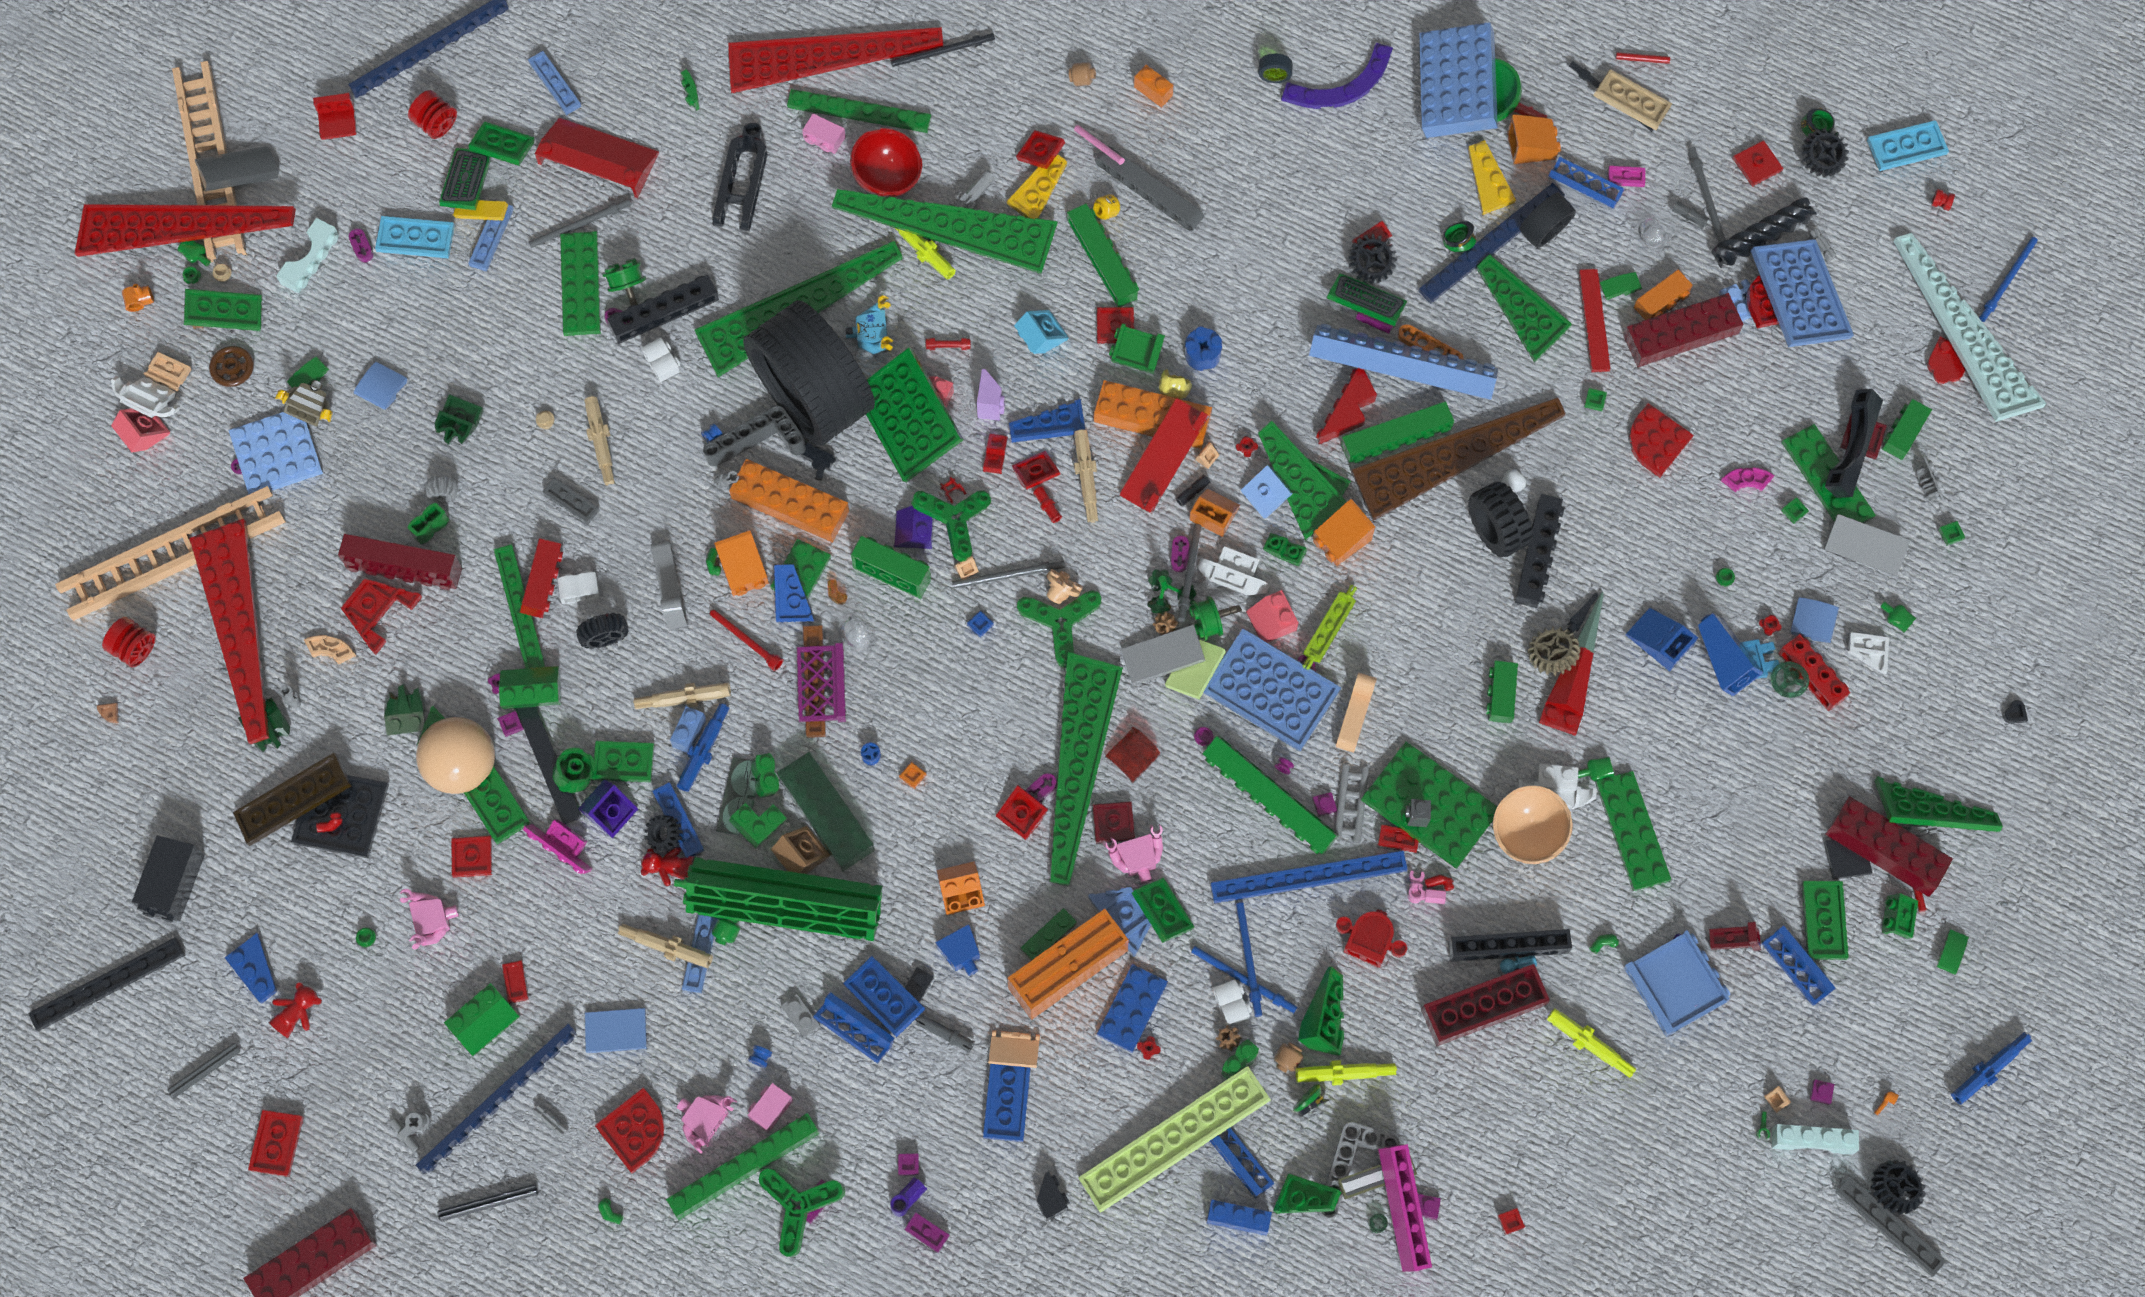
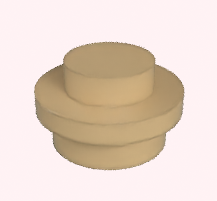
(222, 272)
(545, 419)

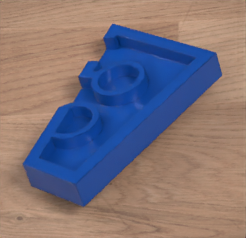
(789, 596)
(252, 967)

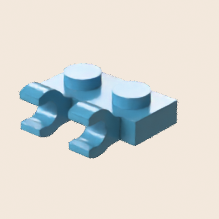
(1757, 650)

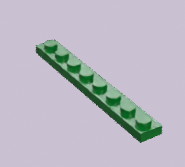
(859, 111)
(515, 593)

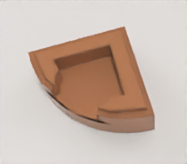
(109, 712)

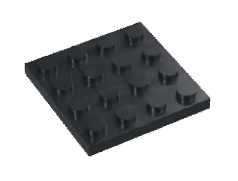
(360, 812)

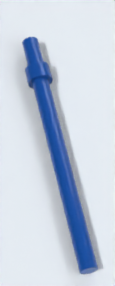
(1991, 305)
(1254, 995)
(1277, 999)

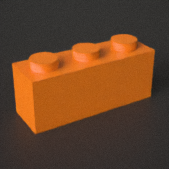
(1663, 296)

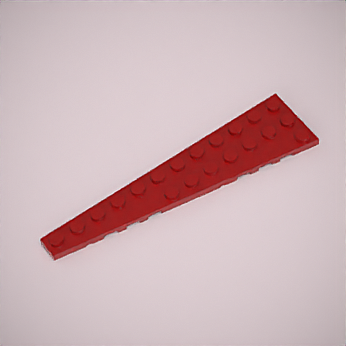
(782, 60)
(128, 227)
(226, 579)

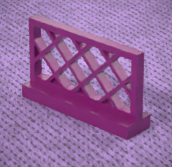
(838, 687)

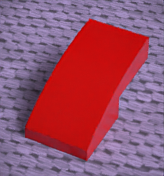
(995, 453)

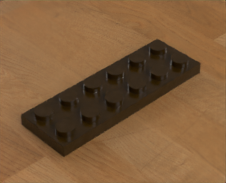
(292, 799)

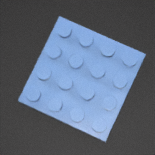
(275, 452)

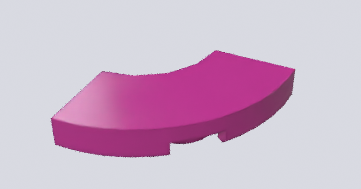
(1747, 477)

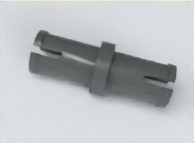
(1690, 214)

